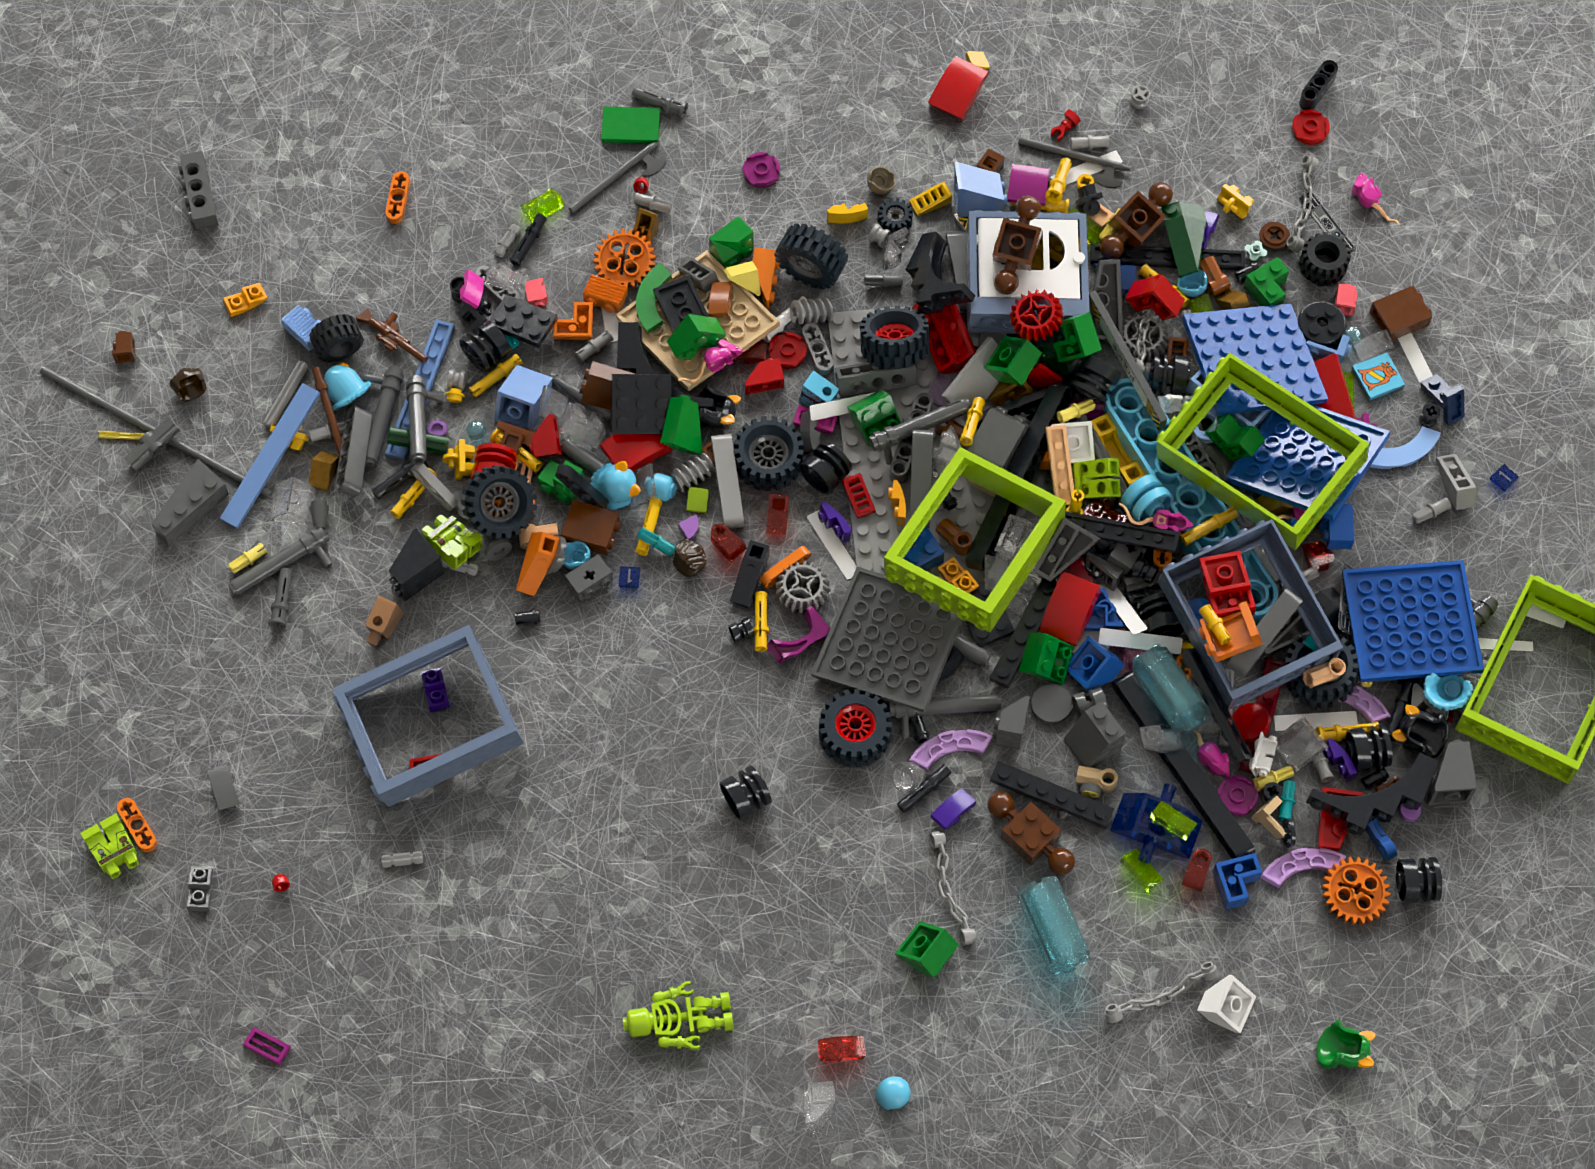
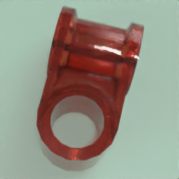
(728, 544)
(1197, 872)

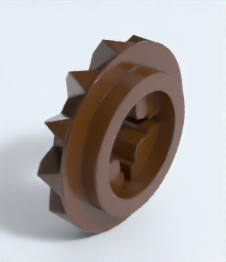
(1271, 229)

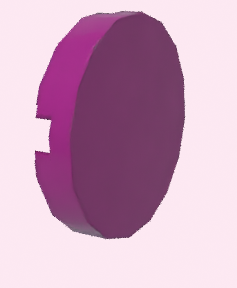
(761, 170)
(1238, 794)

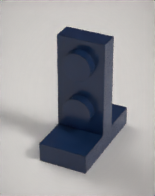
(1448, 398)

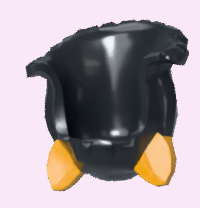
(725, 408)
(1423, 731)

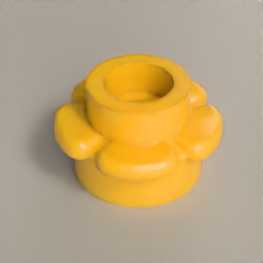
(454, 395)

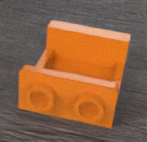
(1240, 627)

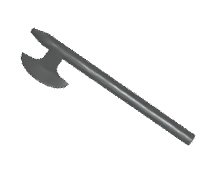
(653, 166)
(1105, 179)

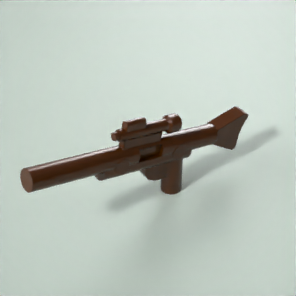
(390, 331)

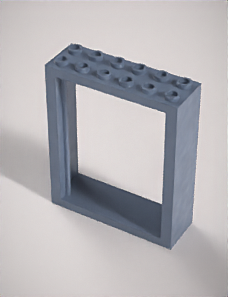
(1292, 578)
(447, 764)

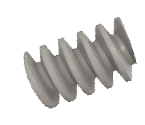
(811, 309)
(693, 471)

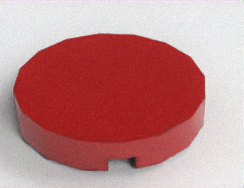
(1310, 127)
(789, 349)
(1252, 720)

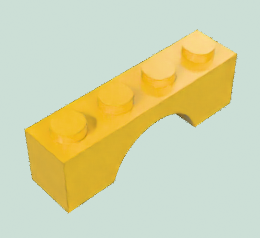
(1107, 432)

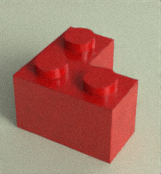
(1155, 294)

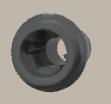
(319, 513)

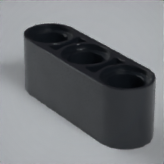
(1320, 78)

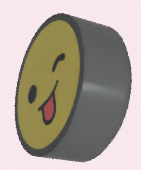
(1090, 790)

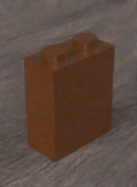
(1401, 312)
(598, 385)
(592, 526)

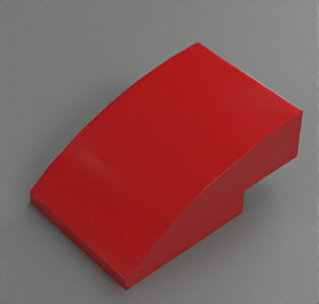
(958, 88)
(634, 449)
(1226, 583)
(1070, 608)

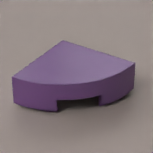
(689, 527)

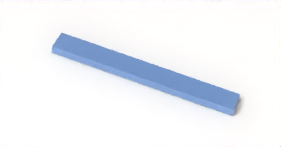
(435, 351)
(270, 456)

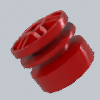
(493, 454)

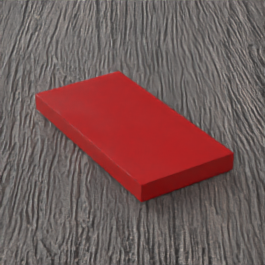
(1335, 386)

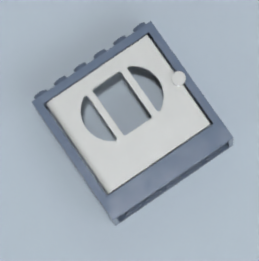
(1067, 281)

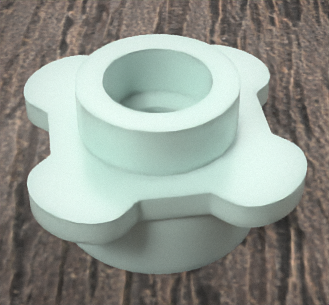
(1255, 256)

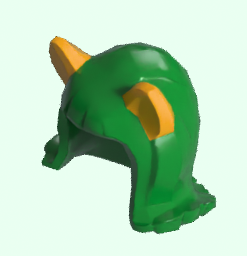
(1344, 1047)

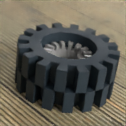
(895, 207)

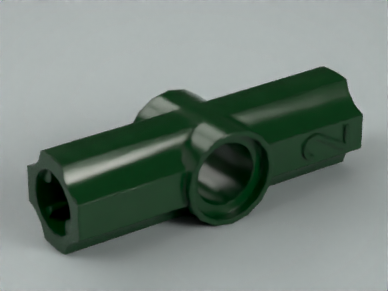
(434, 442)

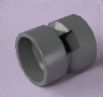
(1083, 701)

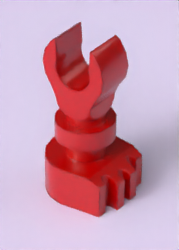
(1071, 119)

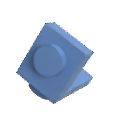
(1321, 351)

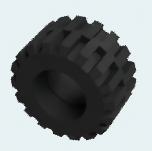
(1325, 245)
(336, 338)

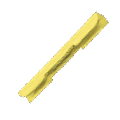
(119, 435)

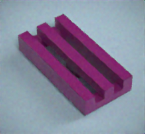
(282, 1055)

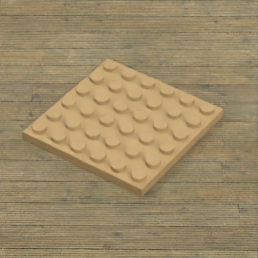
(744, 326)

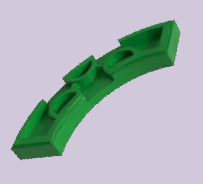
(646, 299)

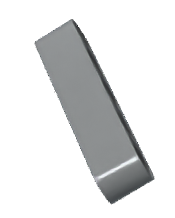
(727, 481)

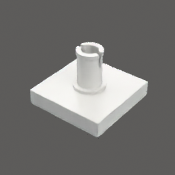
(1080, 441)

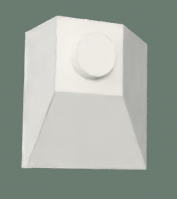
(1227, 1004)

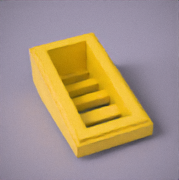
(928, 194)

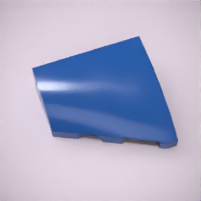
(1104, 614)

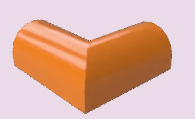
(577, 328)

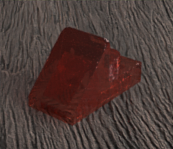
(778, 513)
(1317, 555)

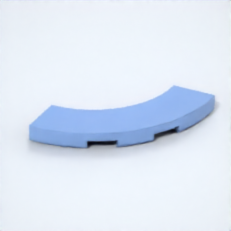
(1408, 453)

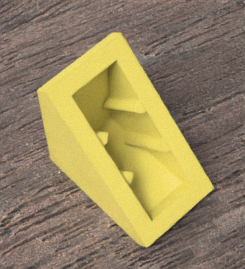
(746, 276)

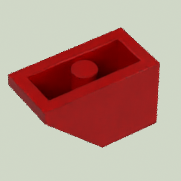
(765, 377)
(546, 439)

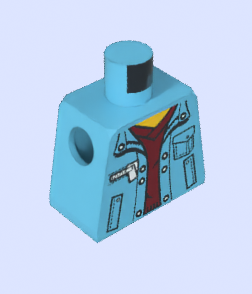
(818, 390)

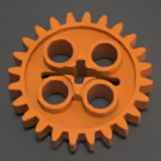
(642, 262)
(1350, 908)

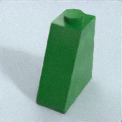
(682, 426)

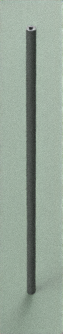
(146, 426)

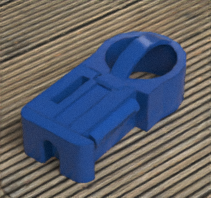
(1381, 840)

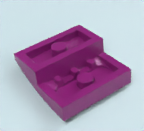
(1028, 181)

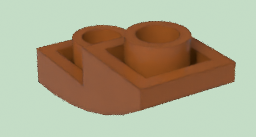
(720, 299)

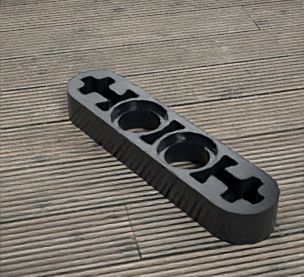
(580, 486)

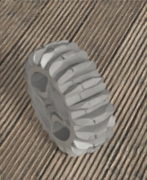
(1155, 329)
(797, 573)

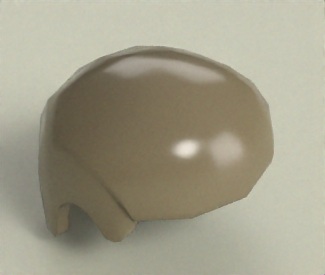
(881, 180)

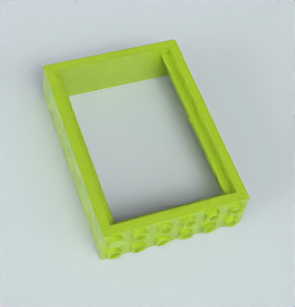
(1286, 404)
(1471, 723)

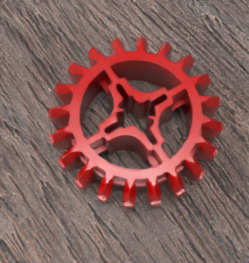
(1049, 311)

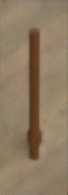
(321, 386)

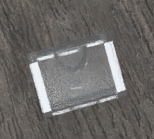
(292, 501)

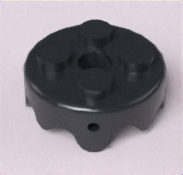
(1328, 312)

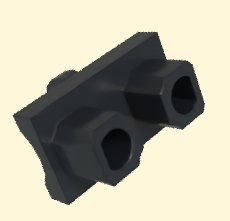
(1089, 198)
(467, 311)

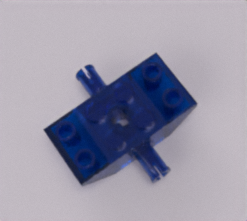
(1135, 823)

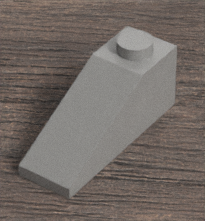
(1457, 482)

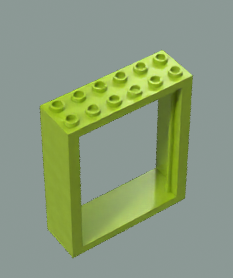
(947, 596)

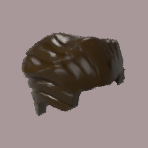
(188, 384)
(689, 558)

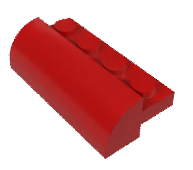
(948, 339)

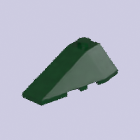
(1185, 230)

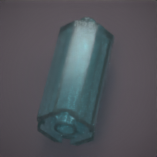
(1170, 689)
(1053, 925)

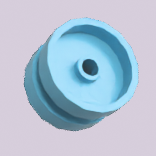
(1146, 497)

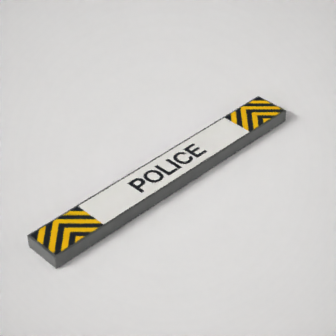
(1127, 361)

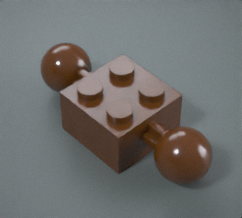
(1136, 220)
(1017, 244)
(1031, 833)

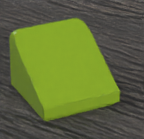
(697, 500)

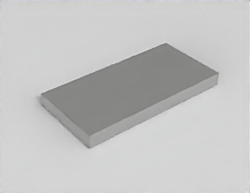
(973, 378)

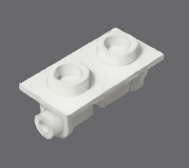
(1172, 403)
(1263, 747)

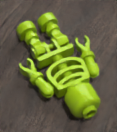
(641, 1022)

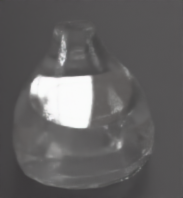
(907, 776)

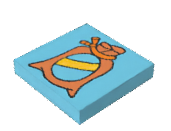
(1378, 376)

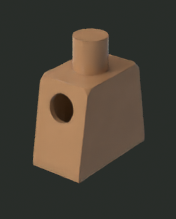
(382, 620)

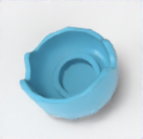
(1193, 284)
(576, 554)
(893, 1093)

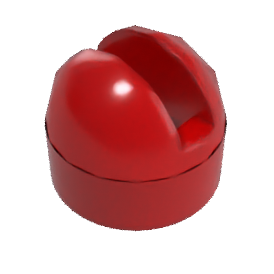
(637, 185)
(280, 883)

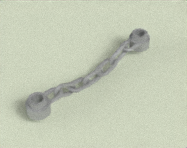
(1295, 243)
(1141, 343)
(966, 934)
(1114, 1012)

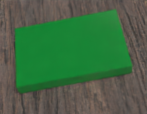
(630, 125)

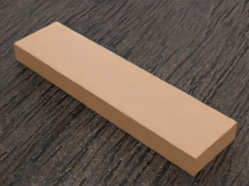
(1060, 462)

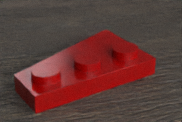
(1330, 829)

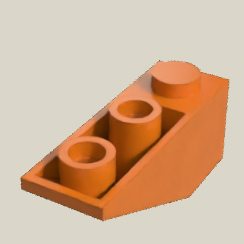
(766, 265)
(537, 560)

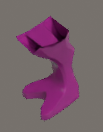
(788, 649)

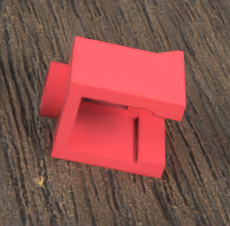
(536, 293)
(1346, 299)

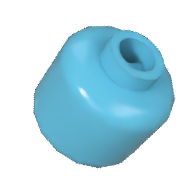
(664, 486)

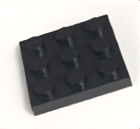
(639, 403)

